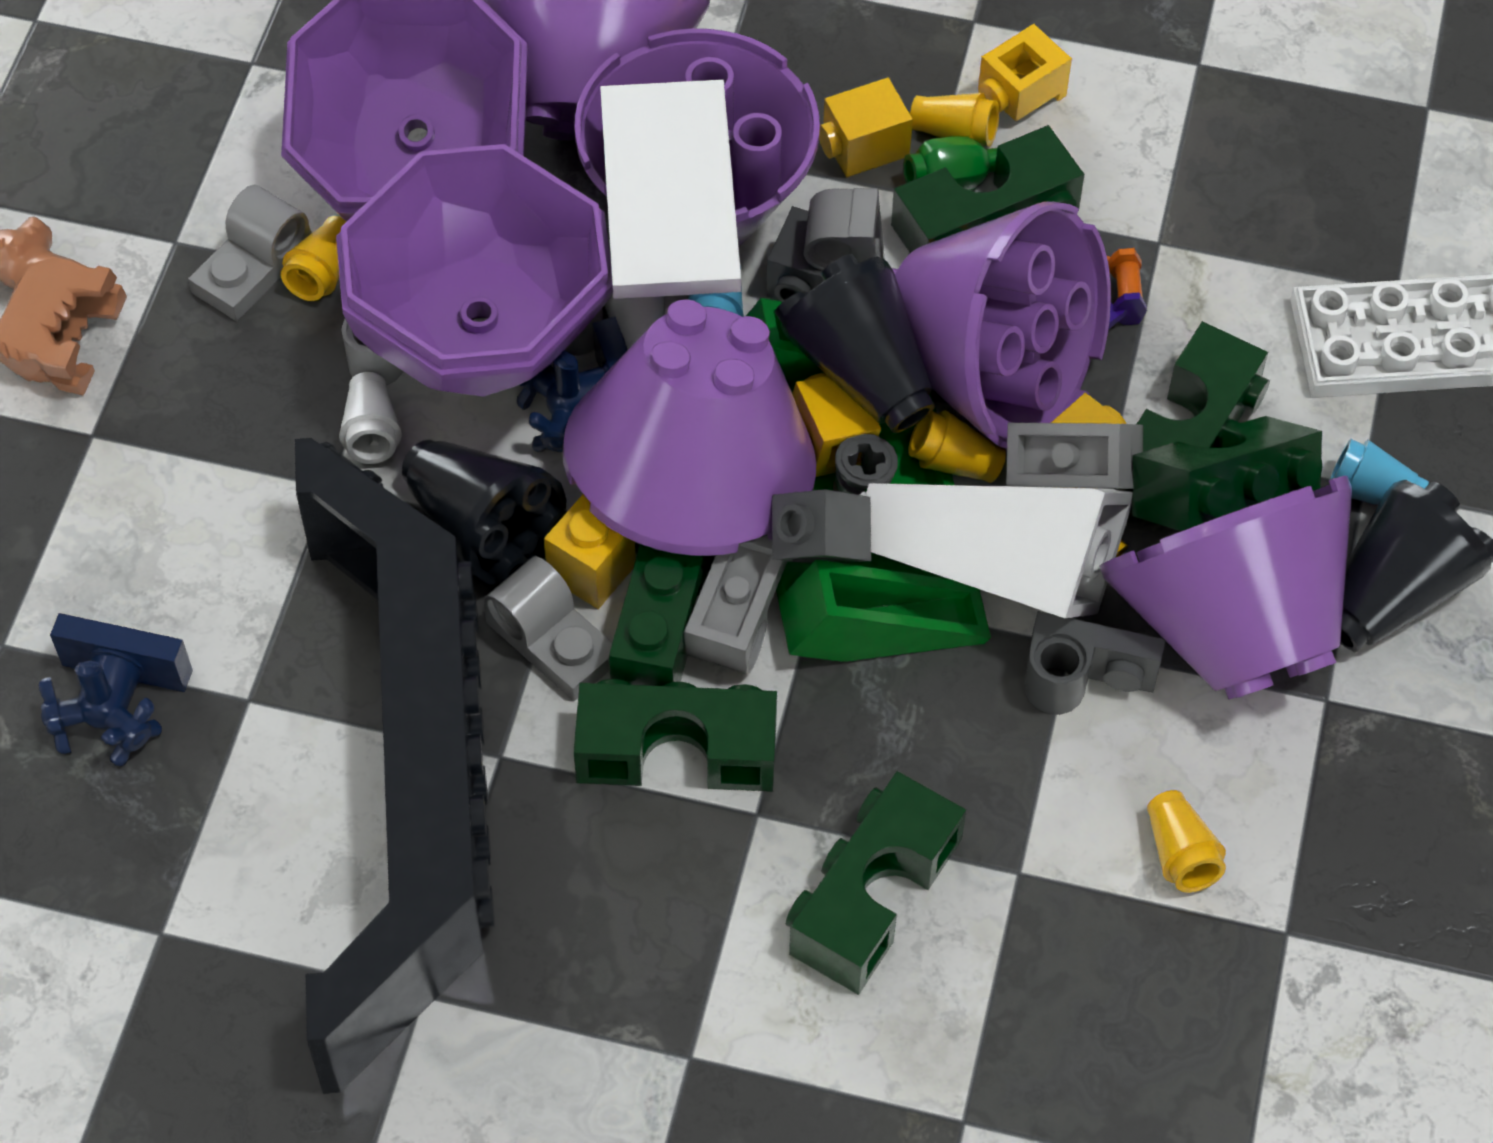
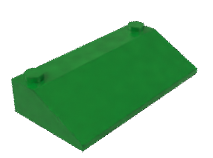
(877, 604)

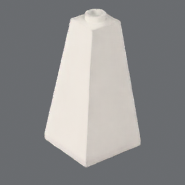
(1005, 539)

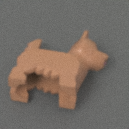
(50, 307)

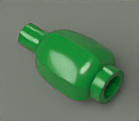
(961, 155)

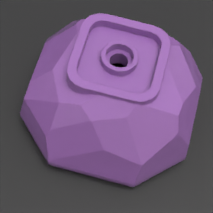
(386, 67)
(469, 241)

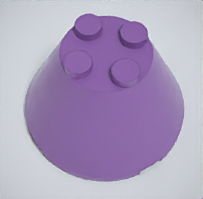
(575, 38)
(767, 107)
(1010, 314)
(690, 435)
(1248, 588)

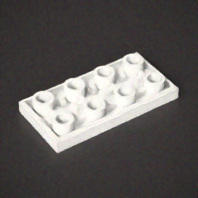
(669, 189)
(1396, 335)

